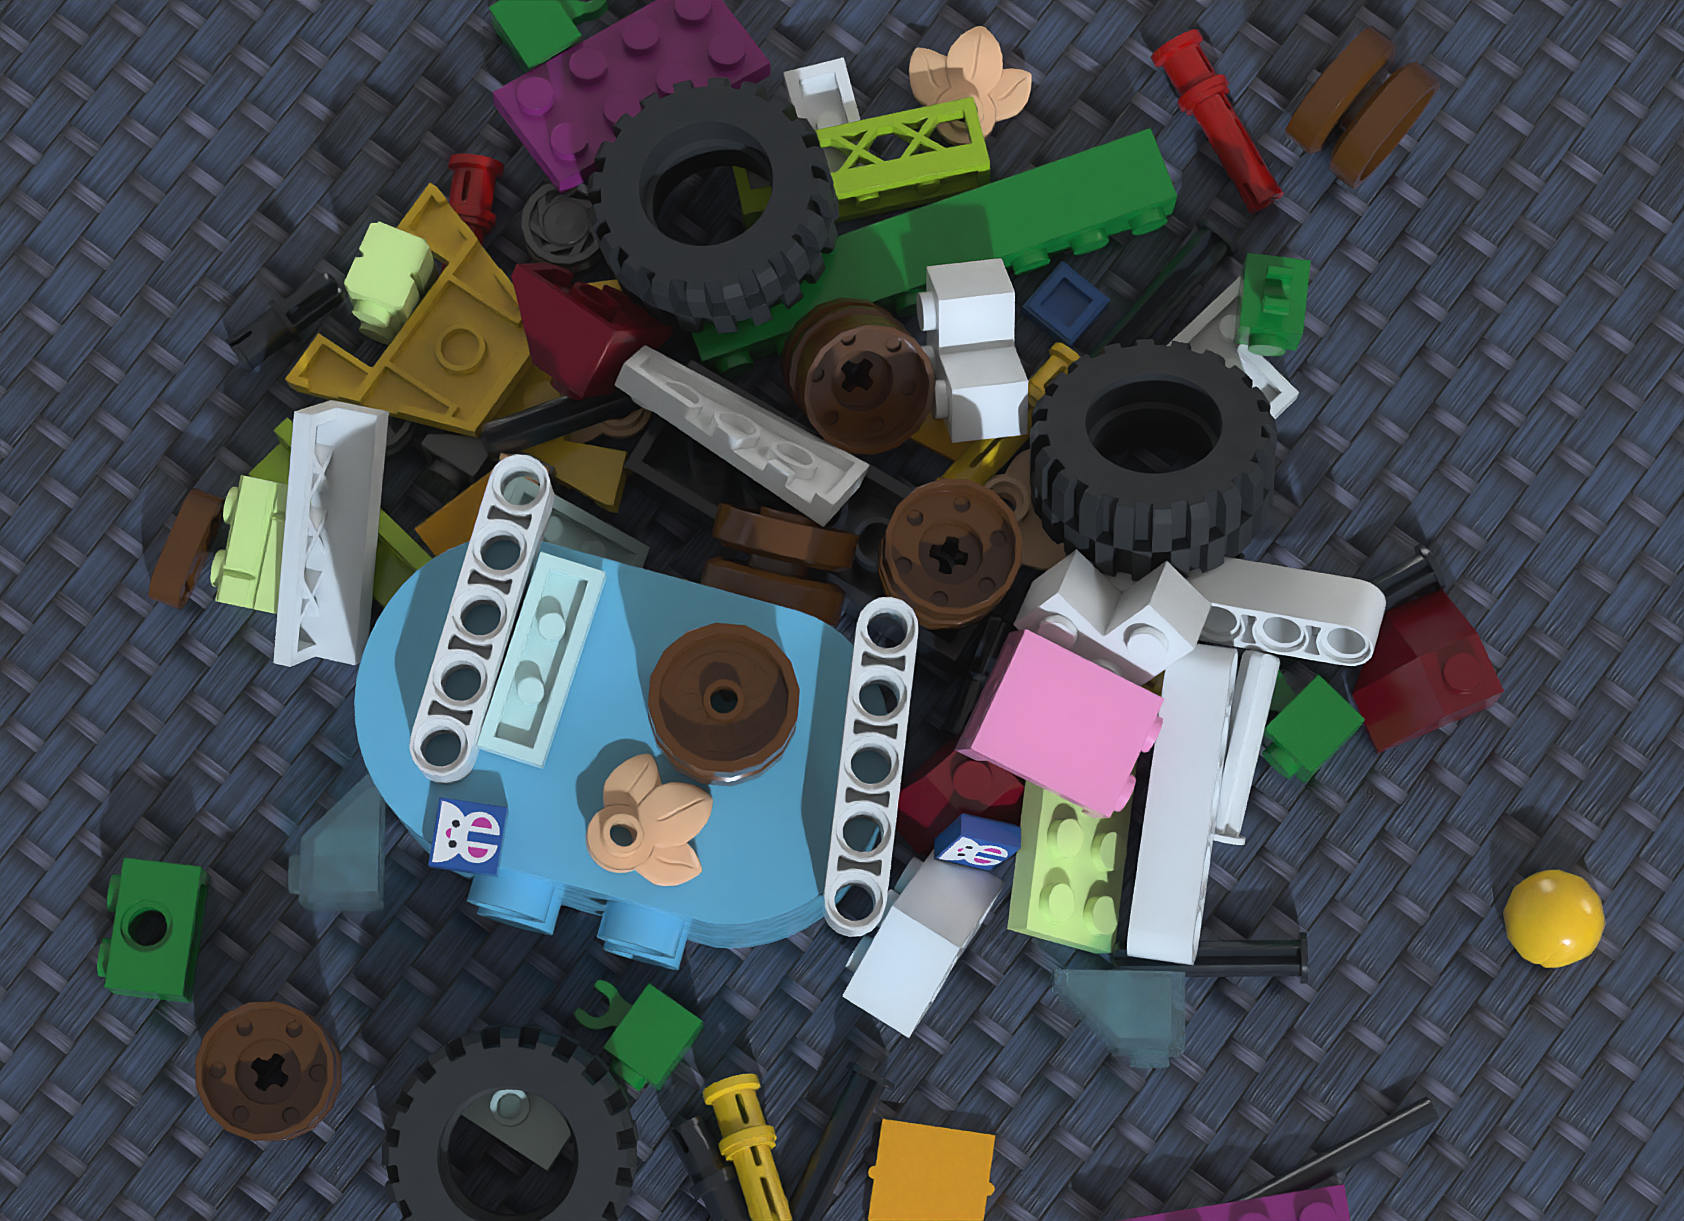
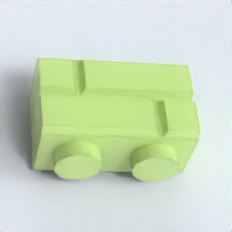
(389, 280)
(252, 561)

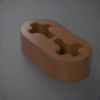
(187, 548)

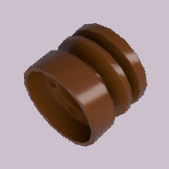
(881, 399)
(983, 539)
(232, 1084)

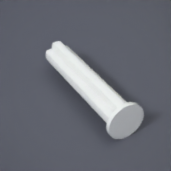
(1246, 729)

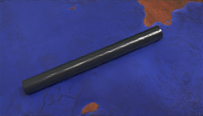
(1348, 1151)

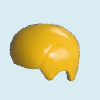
(1554, 918)

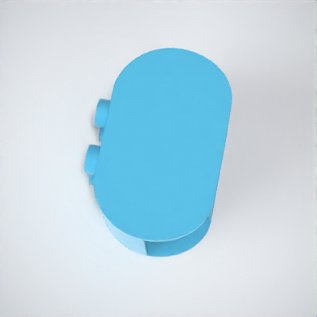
(764, 837)

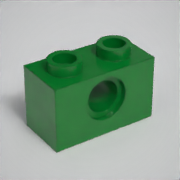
(169, 966)

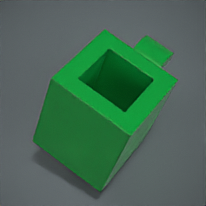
(541, 28)
(1271, 304)
(1306, 727)
(647, 1037)

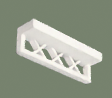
(332, 535)

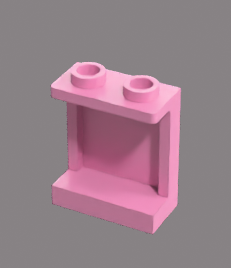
(1062, 723)

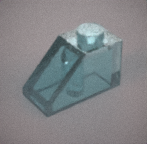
(344, 855)
(1128, 1011)

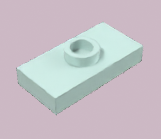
(523, 1123)

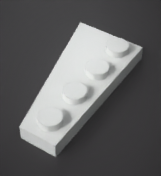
(754, 440)

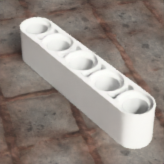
(478, 586)
(1286, 610)
(870, 733)
(1182, 806)

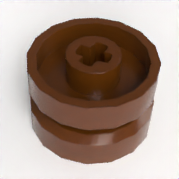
(1355, 101)
(779, 560)
(738, 666)

